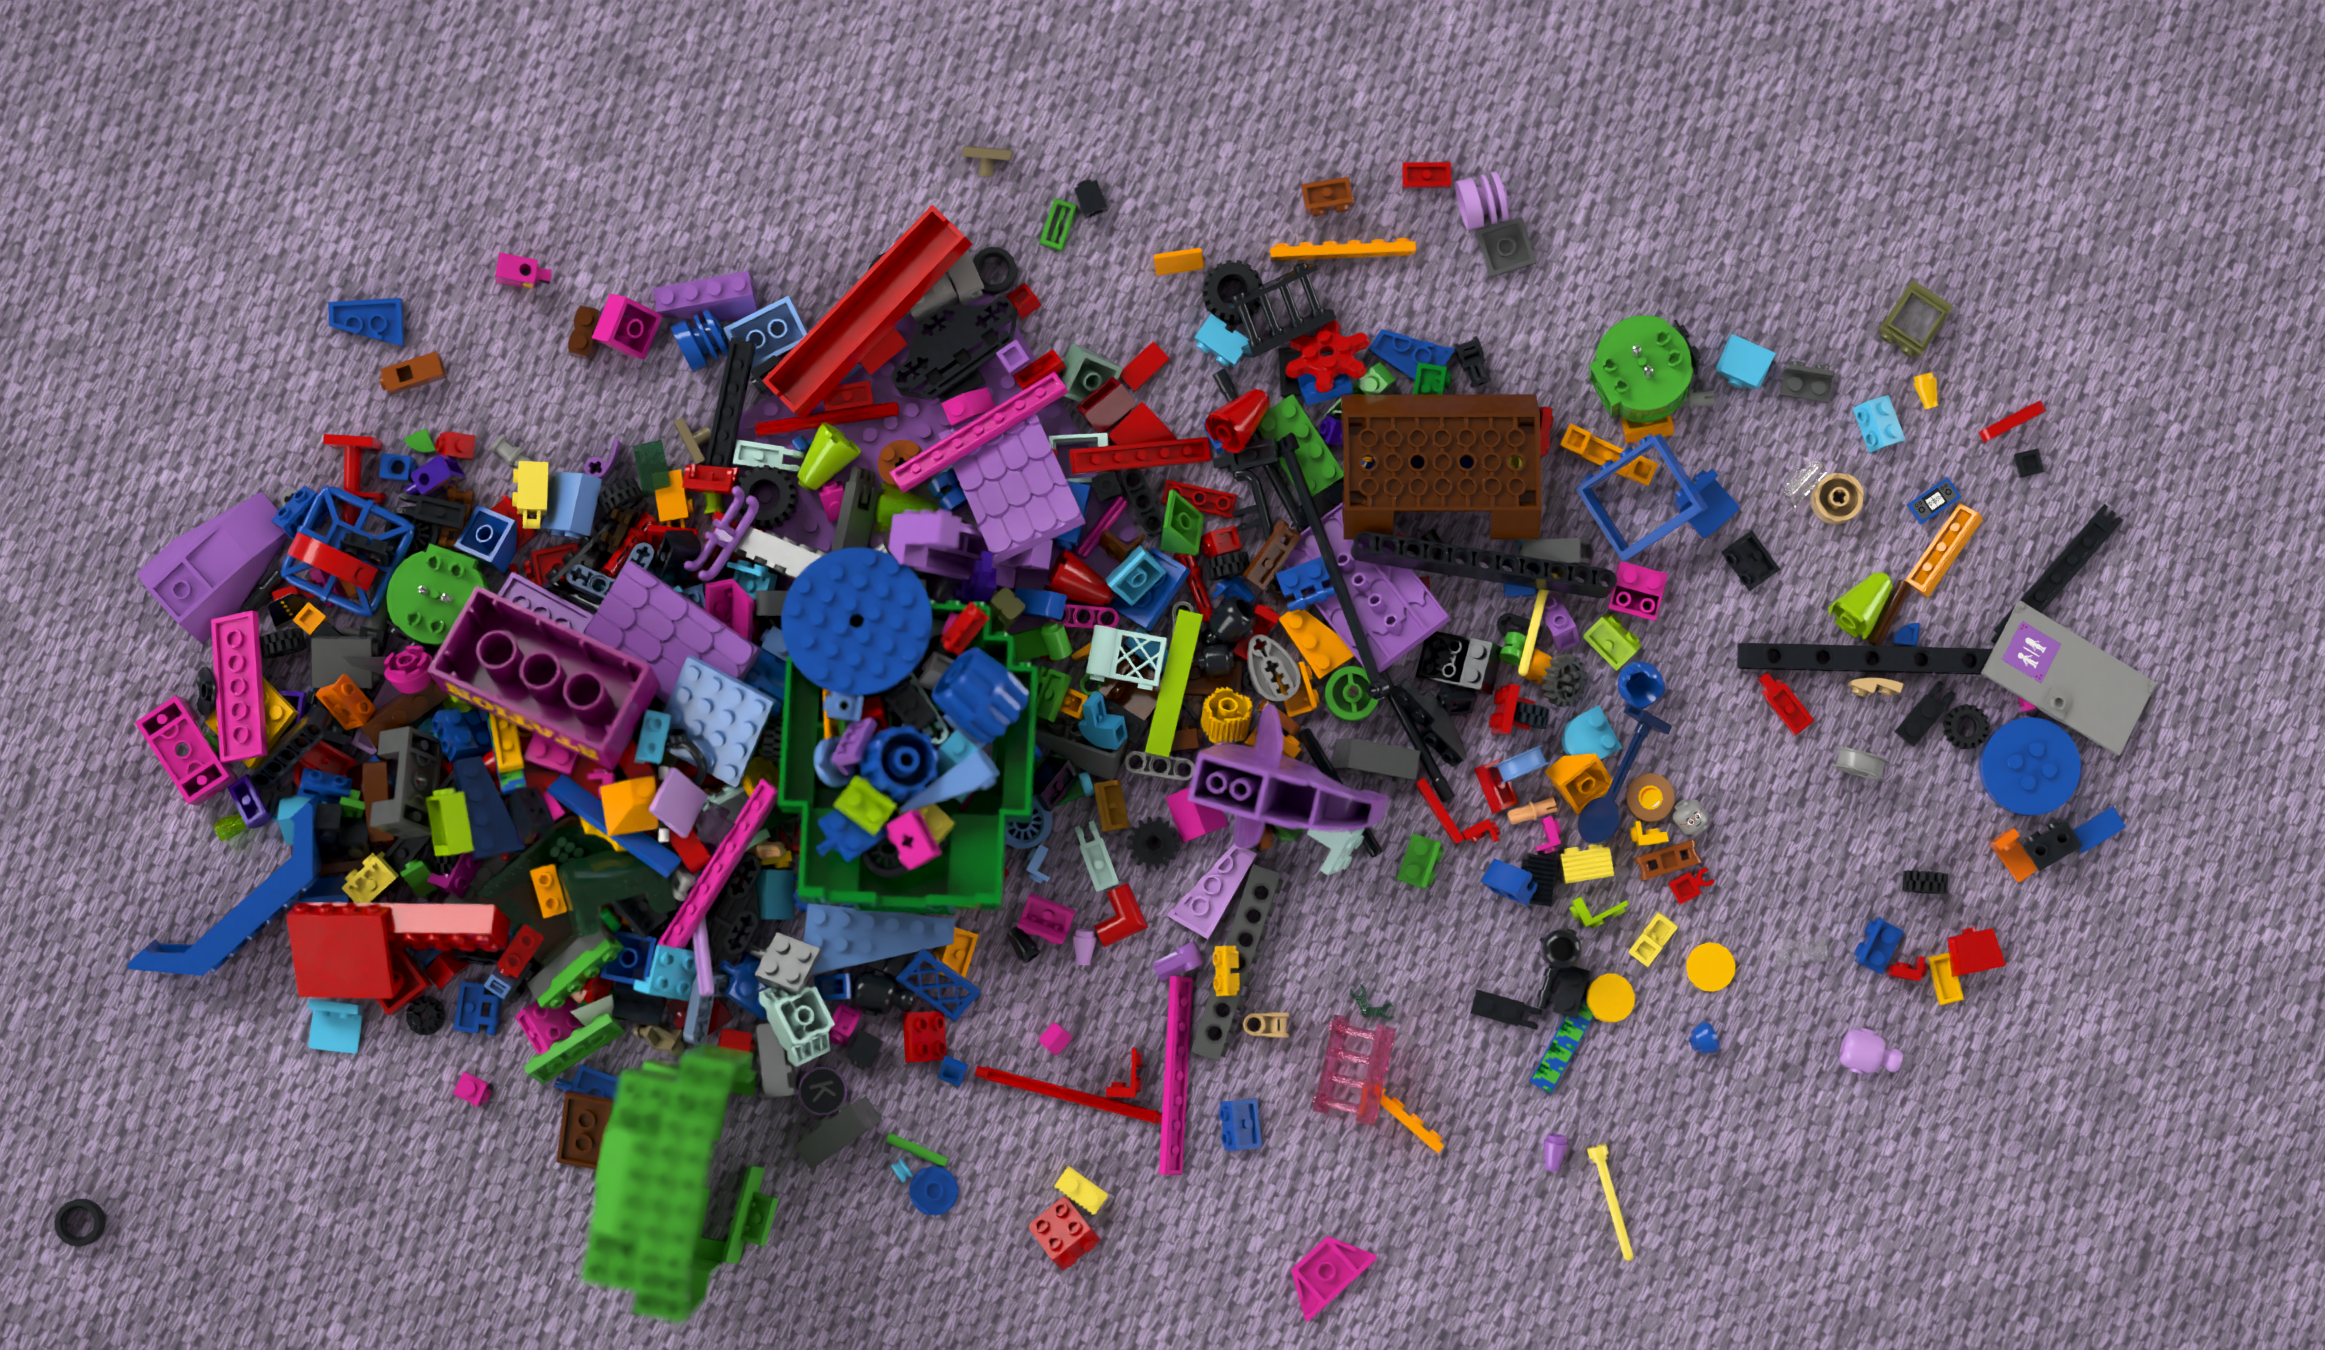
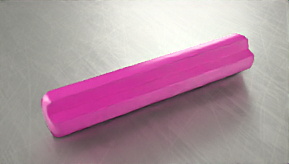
(1103, 523)

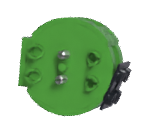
(430, 594)

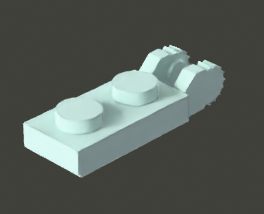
(759, 454)
(1097, 859)

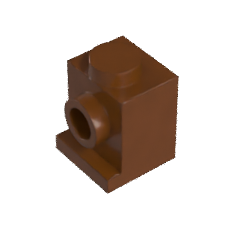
(1186, 738)

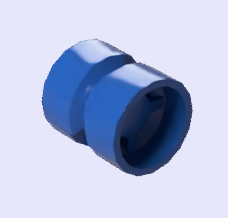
(952, 500)

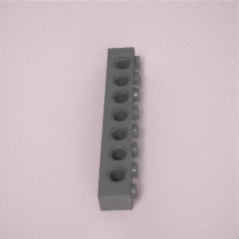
(1258, 877)

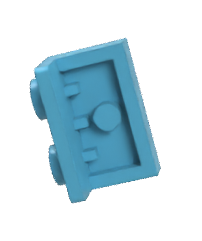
(1878, 423)
(753, 578)

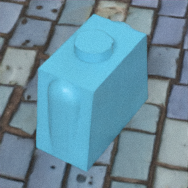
(1744, 363)

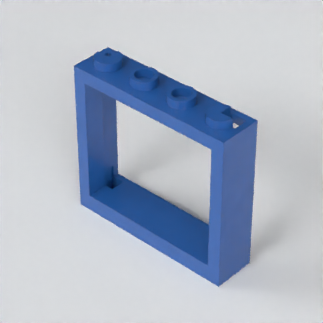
(1603, 519)

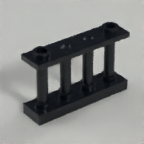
(1298, 325)

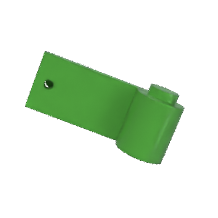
(1042, 641)

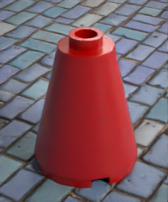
(1237, 420)
(1078, 581)

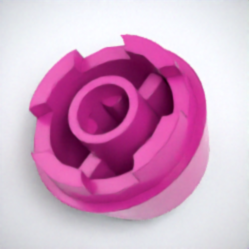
(409, 669)

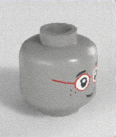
(1690, 817)

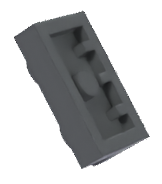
(1806, 382)

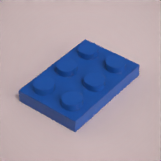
(1156, 599)

